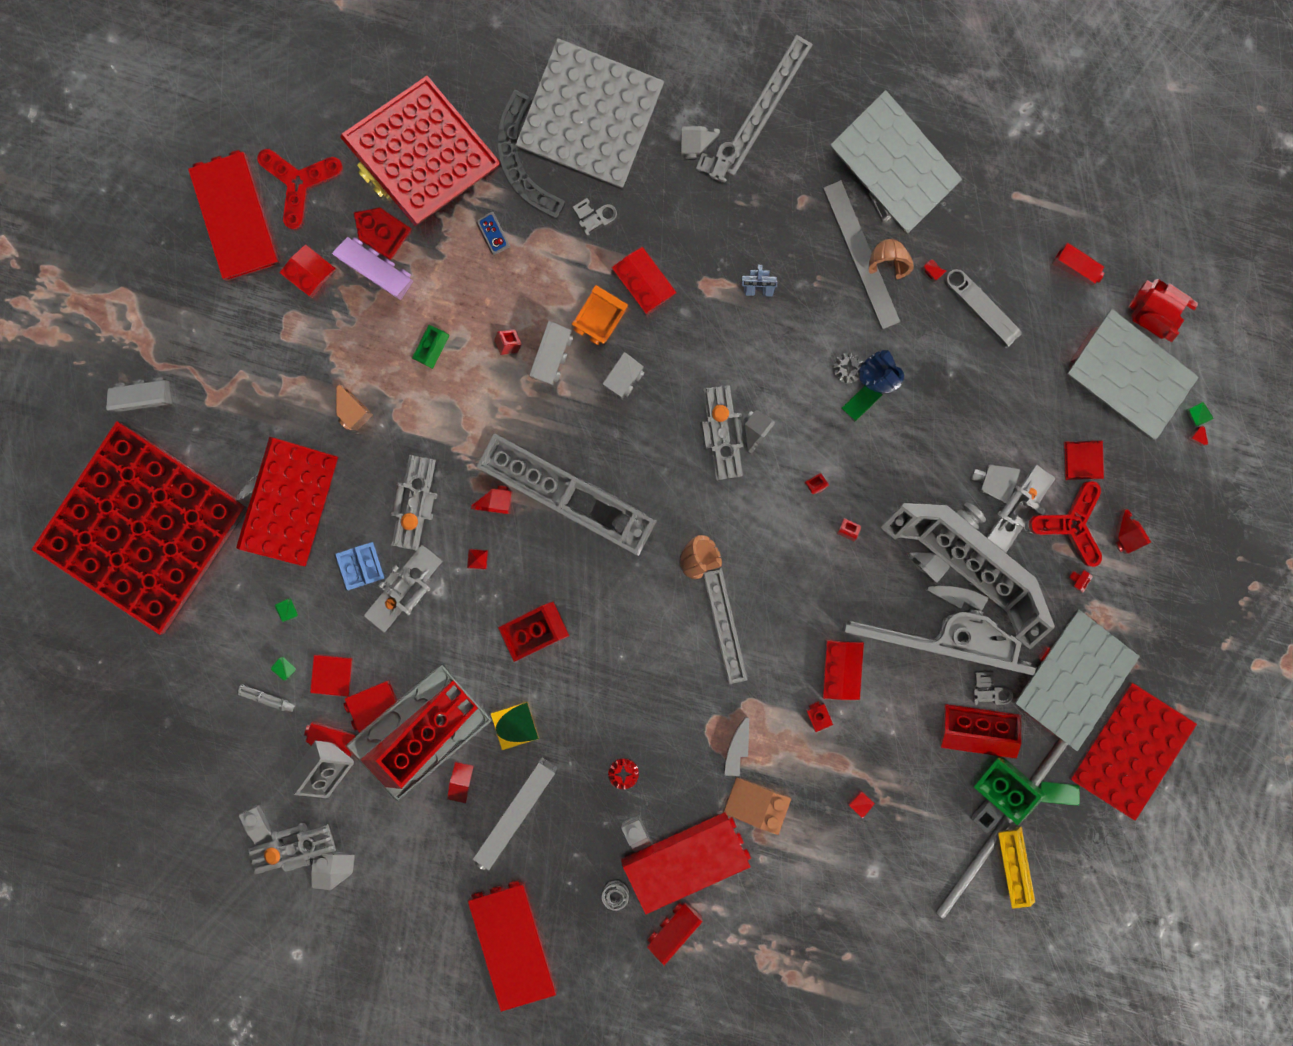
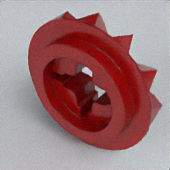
(630, 767)

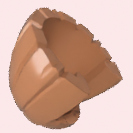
(891, 251)
(699, 557)

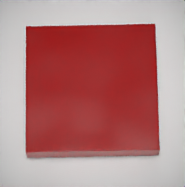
(331, 675)

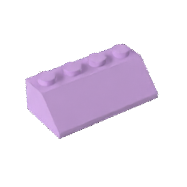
(373, 268)

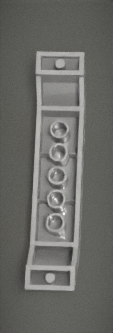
(979, 563)

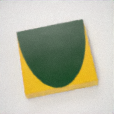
(514, 726)

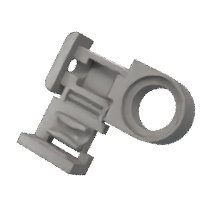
(720, 166)
(591, 219)
(985, 692)

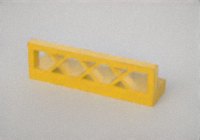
(1016, 868)

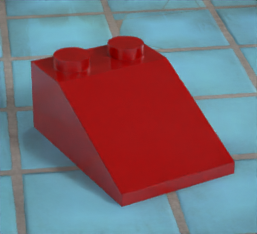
(533, 631)

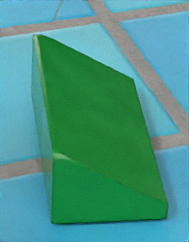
(430, 346)
(860, 403)
(1061, 793)

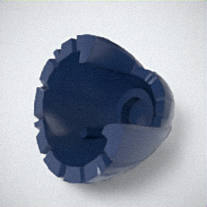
(881, 373)

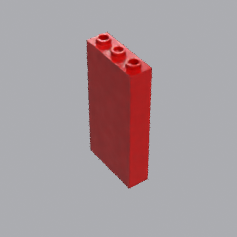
(233, 215)
(686, 862)
(512, 945)

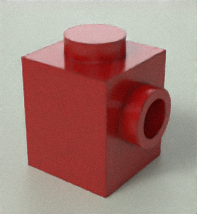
(819, 716)

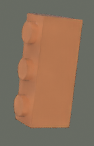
(350, 409)

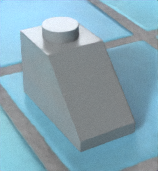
(256, 825)

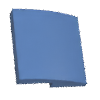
(359, 566)

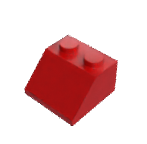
(307, 271)

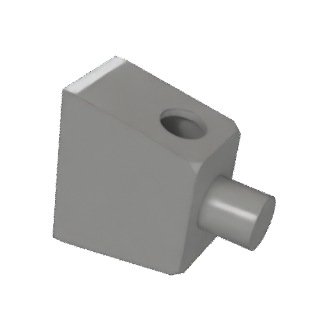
(997, 481)

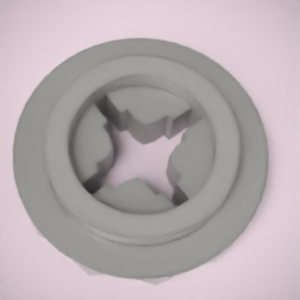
(841, 373)

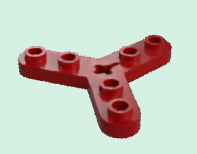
(310, 175)
(1061, 524)

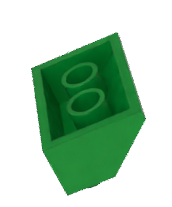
(1010, 790)

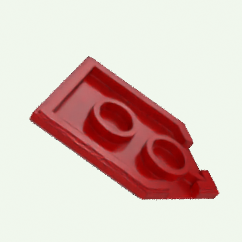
(381, 231)

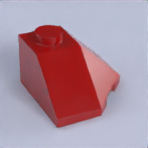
(495, 500)
(1129, 534)

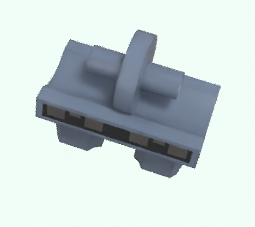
(757, 279)

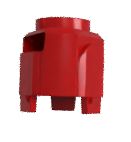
(1159, 308)

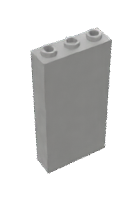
(514, 814)

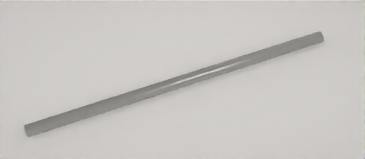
(994, 838)

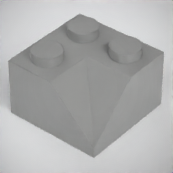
(623, 376)

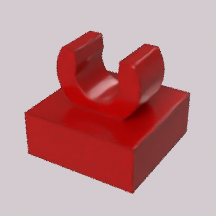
(1081, 580)

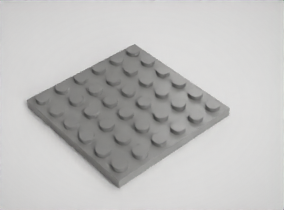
(589, 113)

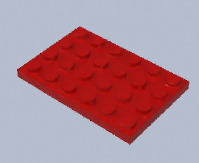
(287, 502)
(1133, 751)

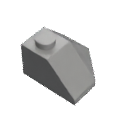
(696, 140)
(756, 428)
(929, 564)
(331, 869)

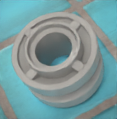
(972, 515)
(619, 887)

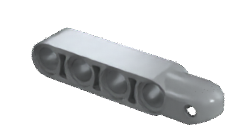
(983, 307)

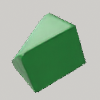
(1199, 414)
(286, 610)
(283, 668)

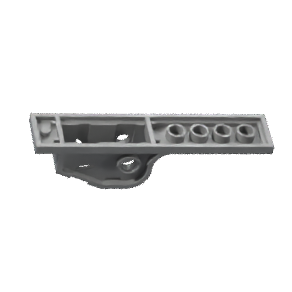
(555, 487)
(975, 646)

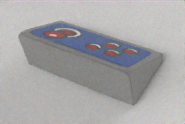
(493, 233)

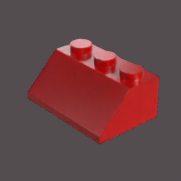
(643, 280)
(842, 670)
(674, 932)

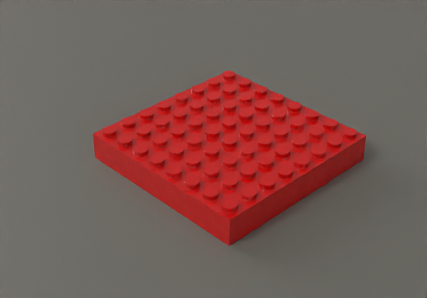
(139, 528)

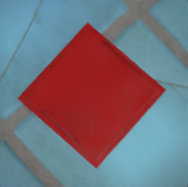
(1084, 460)

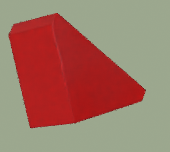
(460, 782)

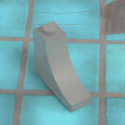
(636, 833)

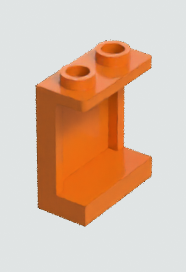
(599, 316)

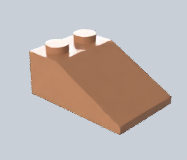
(757, 805)

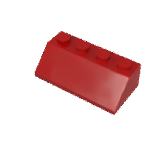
(981, 731)

